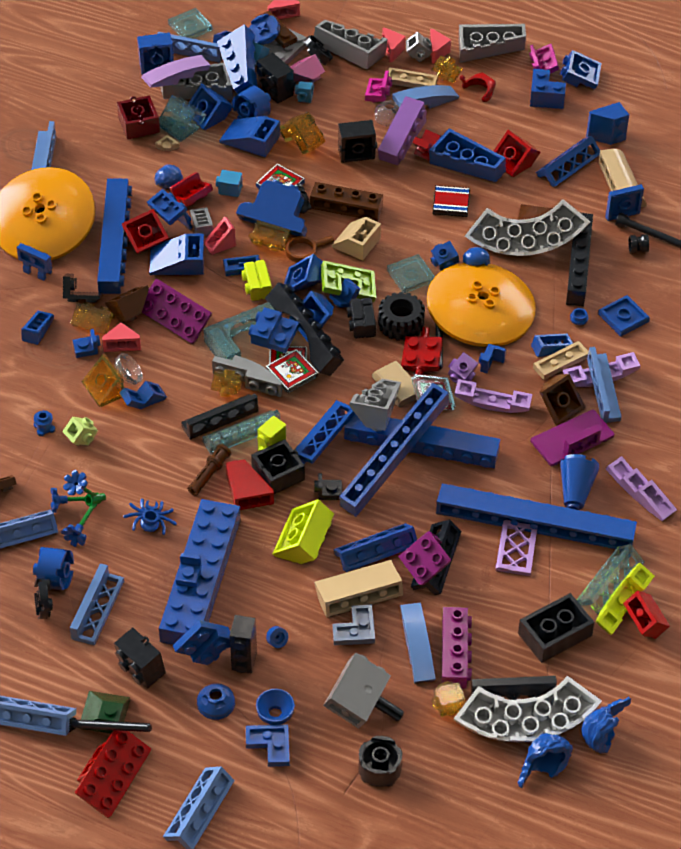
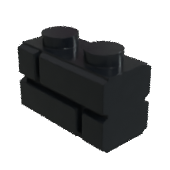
(362, 318)

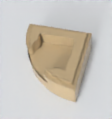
(167, 144)

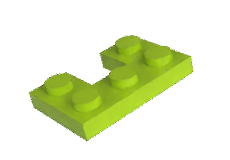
(334, 275)

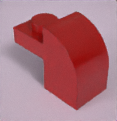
(425, 143)

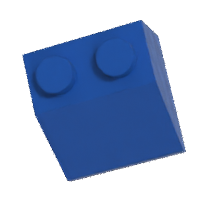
(608, 124)

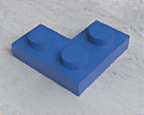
(271, 737)

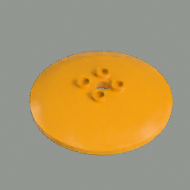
(61, 225)
(465, 317)

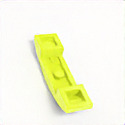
(614, 609)

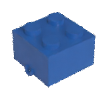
(154, 51)

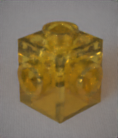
(447, 68)
(220, 381)

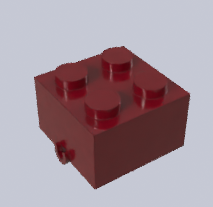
(138, 117)

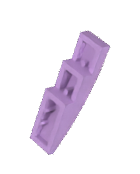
(171, 72)
(640, 489)

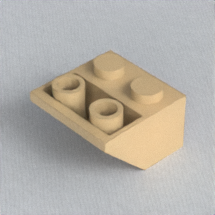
(359, 238)

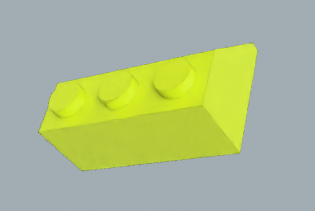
(304, 532)

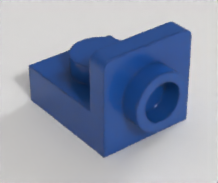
(349, 291)
(87, 345)
(189, 570)

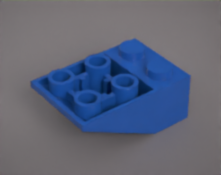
(252, 134)
(178, 256)

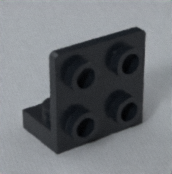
(69, 287)

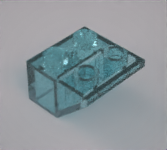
(180, 118)

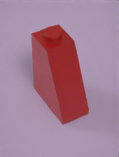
(247, 486)

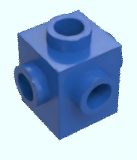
(444, 255)

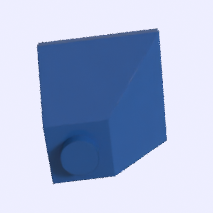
(211, 104)
(304, 273)
(319, 306)

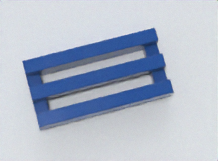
(234, 269)

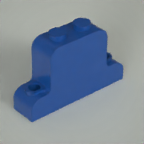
(277, 206)

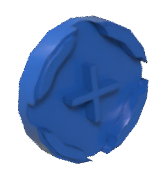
(265, 29)

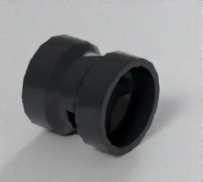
(638, 243)

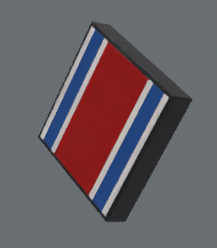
(451, 201)

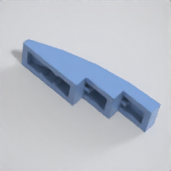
(430, 95)
(417, 642)

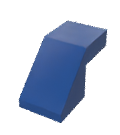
(145, 396)

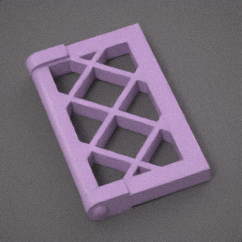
(513, 567)

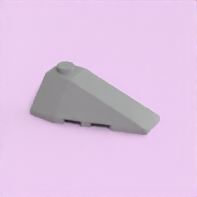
(376, 404)

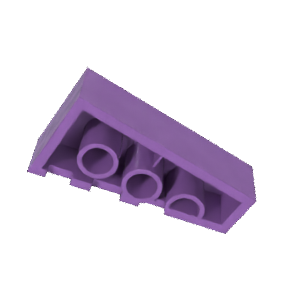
(402, 130)

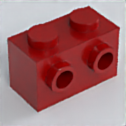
(646, 614)

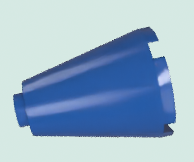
(577, 479)

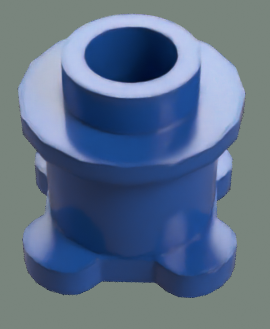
(43, 423)

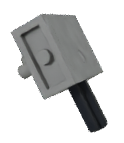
(360, 691)

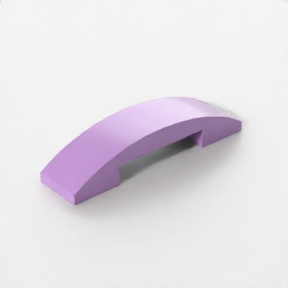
(620, 368)
(492, 400)

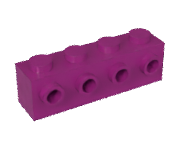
(455, 646)

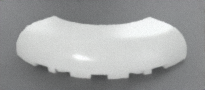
(527, 235)
(527, 718)

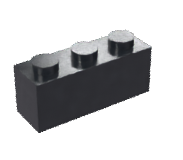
(243, 644)

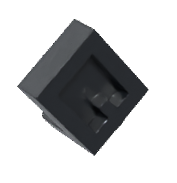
(327, 488)

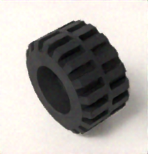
(397, 306)

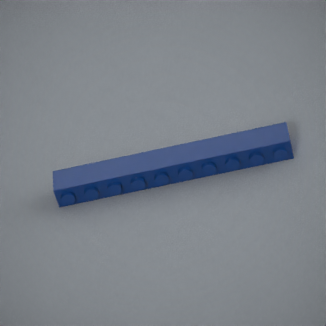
(546, 518)

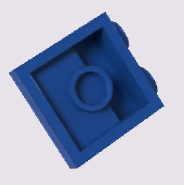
(581, 70)
(273, 330)
(204, 642)

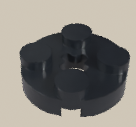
(316, 47)
(42, 603)

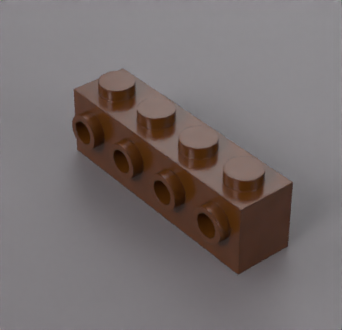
(346, 201)

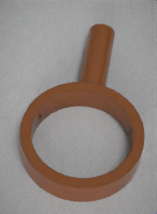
(302, 239)

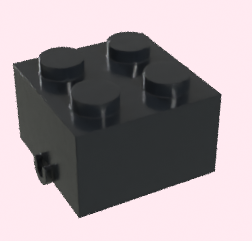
(275, 78)
(356, 141)
(279, 466)
(139, 658)

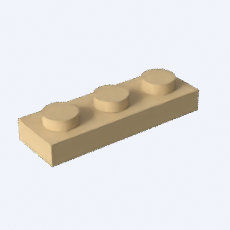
(411, 78)
(560, 360)

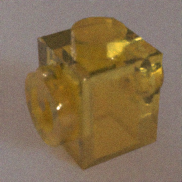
(448, 698)

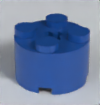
(252, 103)
(55, 565)

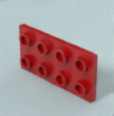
(111, 771)

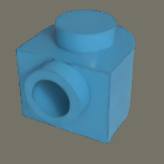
(304, 91)

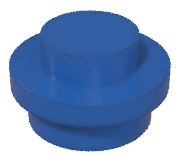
(579, 316)

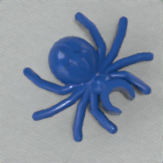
(150, 516)

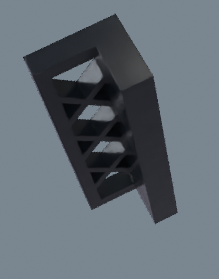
(220, 416)
(449, 537)
(516, 686)

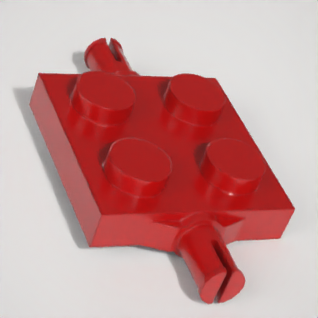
(422, 352)

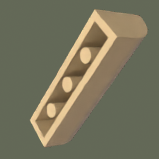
(617, 170)
(359, 587)

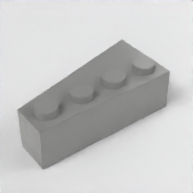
(214, 78)

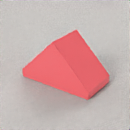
(284, 8)
(395, 43)
(440, 45)
(221, 237)
(121, 339)

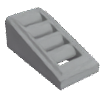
(200, 223)

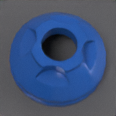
(274, 699)
(217, 708)

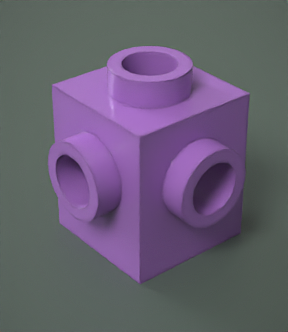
(462, 368)

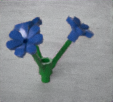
(76, 484)

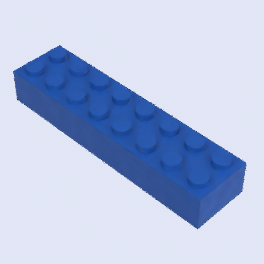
(212, 540)

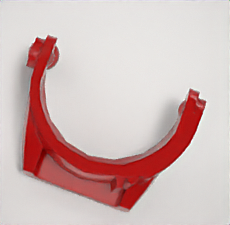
(480, 79)

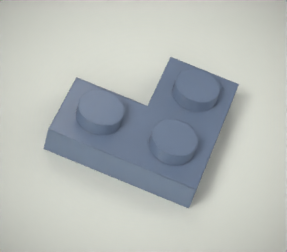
(359, 631)

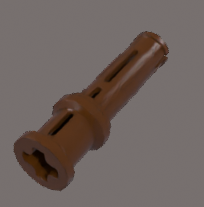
(213, 463)

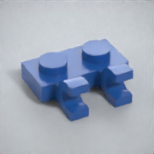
(34, 258)

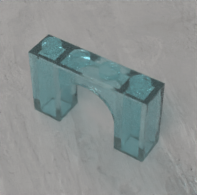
(220, 335)

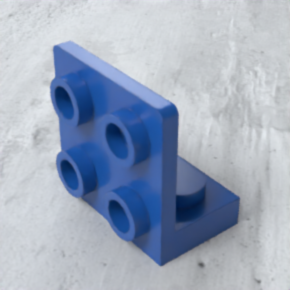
(169, 209)

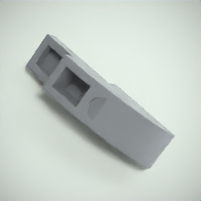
(254, 375)

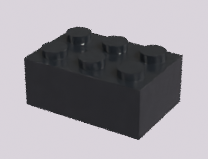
(556, 627)

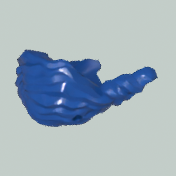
(599, 725)
(546, 754)

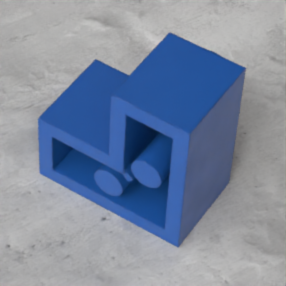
(545, 92)

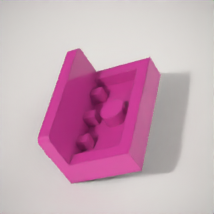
(544, 58)
(378, 88)

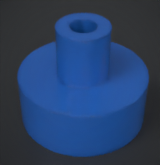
(277, 636)

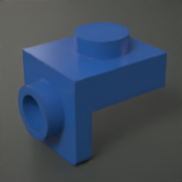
(491, 354)

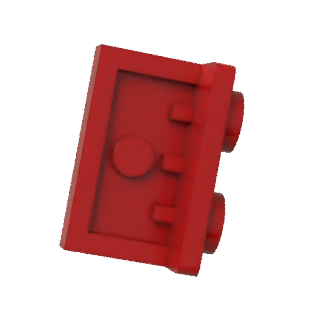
(190, 189)

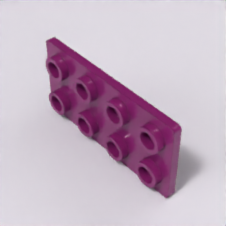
(175, 311)
(572, 437)

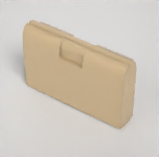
(395, 372)

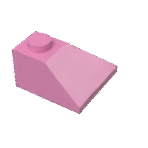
(307, 69)

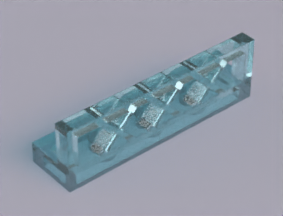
(238, 432)
(609, 574)

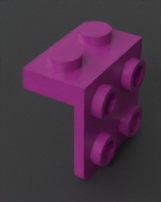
(425, 558)

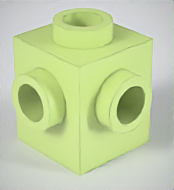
(80, 430)

